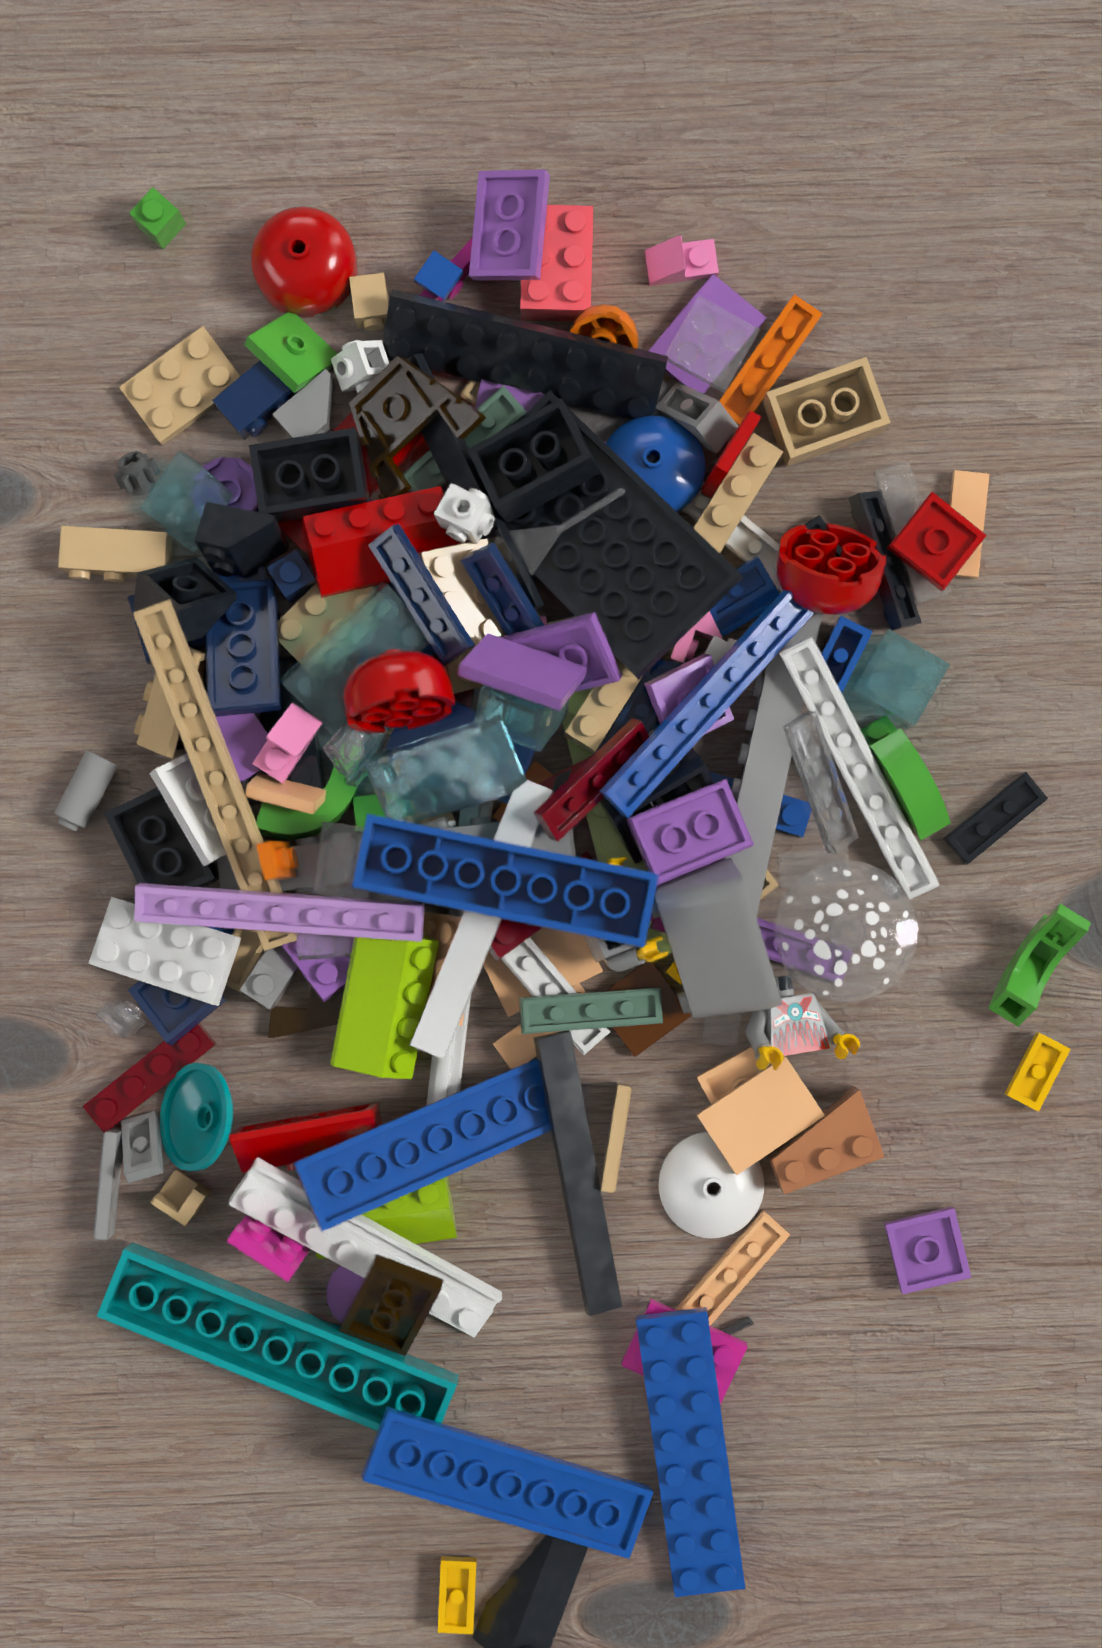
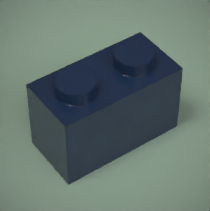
(253, 400)

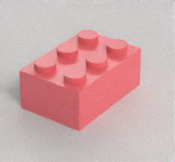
(565, 267)

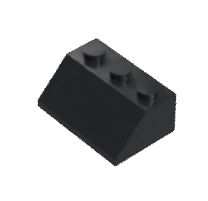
(686, 777)

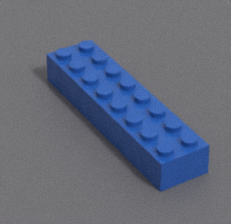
(505, 880)

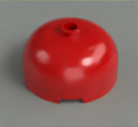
(303, 261)
(828, 582)
(397, 692)

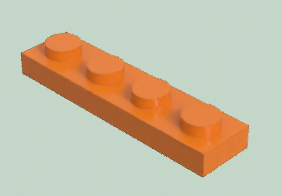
(770, 358)

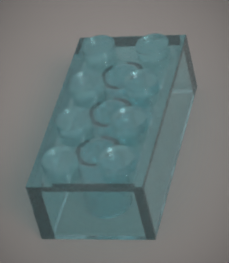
(372, 627)
(446, 771)

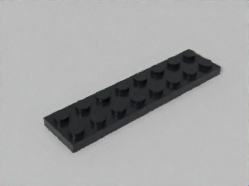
(524, 355)

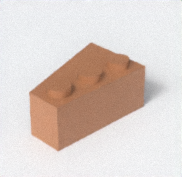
(829, 1146)

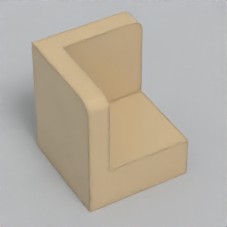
(181, 1197)

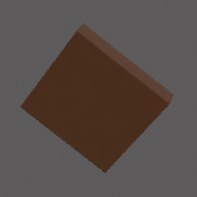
(640, 1037)

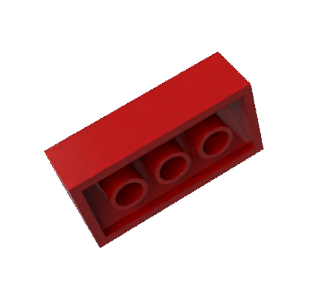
(341, 537)
(298, 1137)

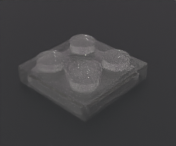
(711, 344)

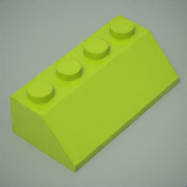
(383, 1005)
(418, 1216)

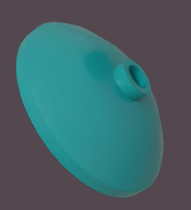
(196, 1117)

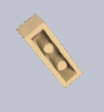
(112, 552)

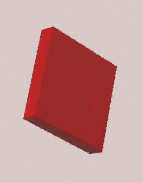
(730, 454)
(936, 541)

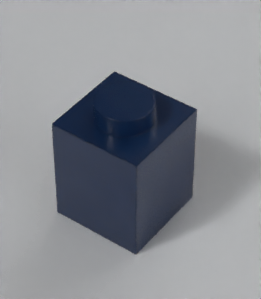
(292, 576)

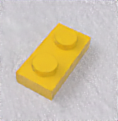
(1037, 1071)
(457, 1595)

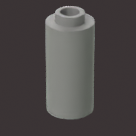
(85, 790)

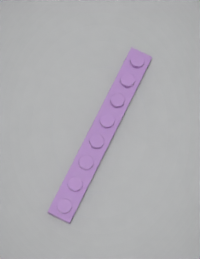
(279, 912)

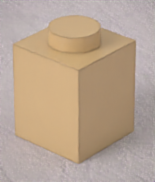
(370, 301)

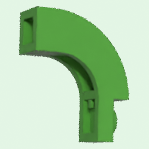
(907, 777)
(291, 824)
(1034, 962)

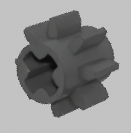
(136, 473)

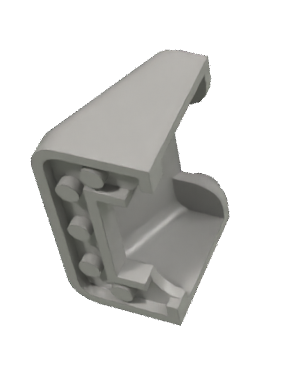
(716, 942)

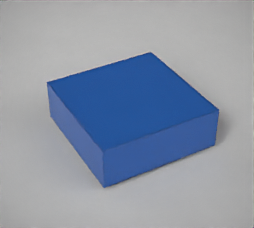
(438, 276)

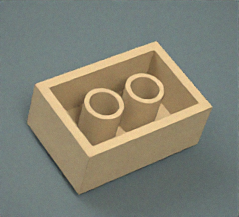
(826, 411)

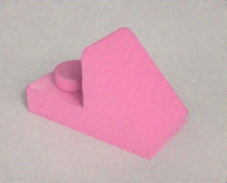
(681, 261)
(686, 646)
(287, 742)

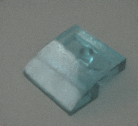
(181, 498)

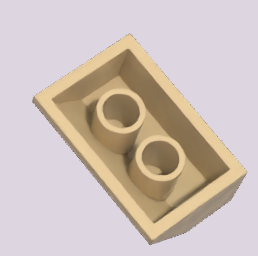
(157, 727)

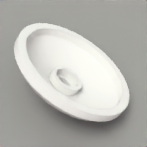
(684, 1192)

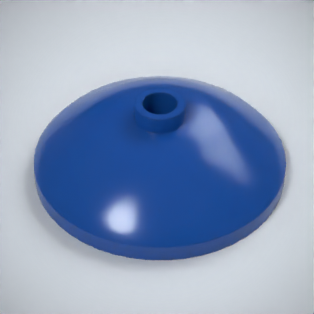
(681, 463)

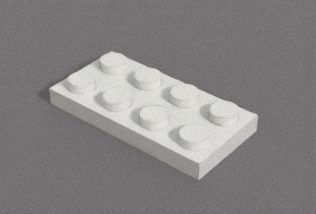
(170, 956)

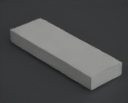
(108, 1184)

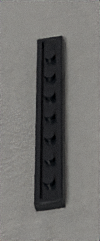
(458, 468)
(578, 1172)

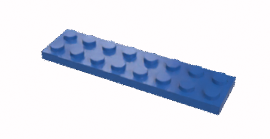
(424, 1145)
(690, 1452)
(507, 1483)

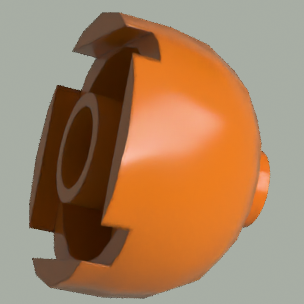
(607, 324)

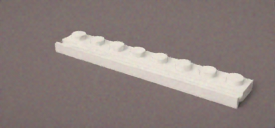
(283, 1205)

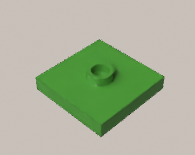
(291, 350)

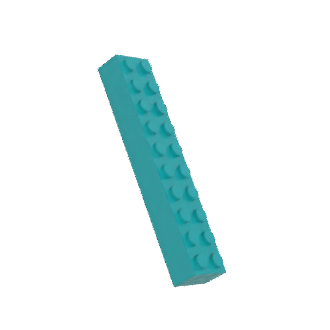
(270, 1341)

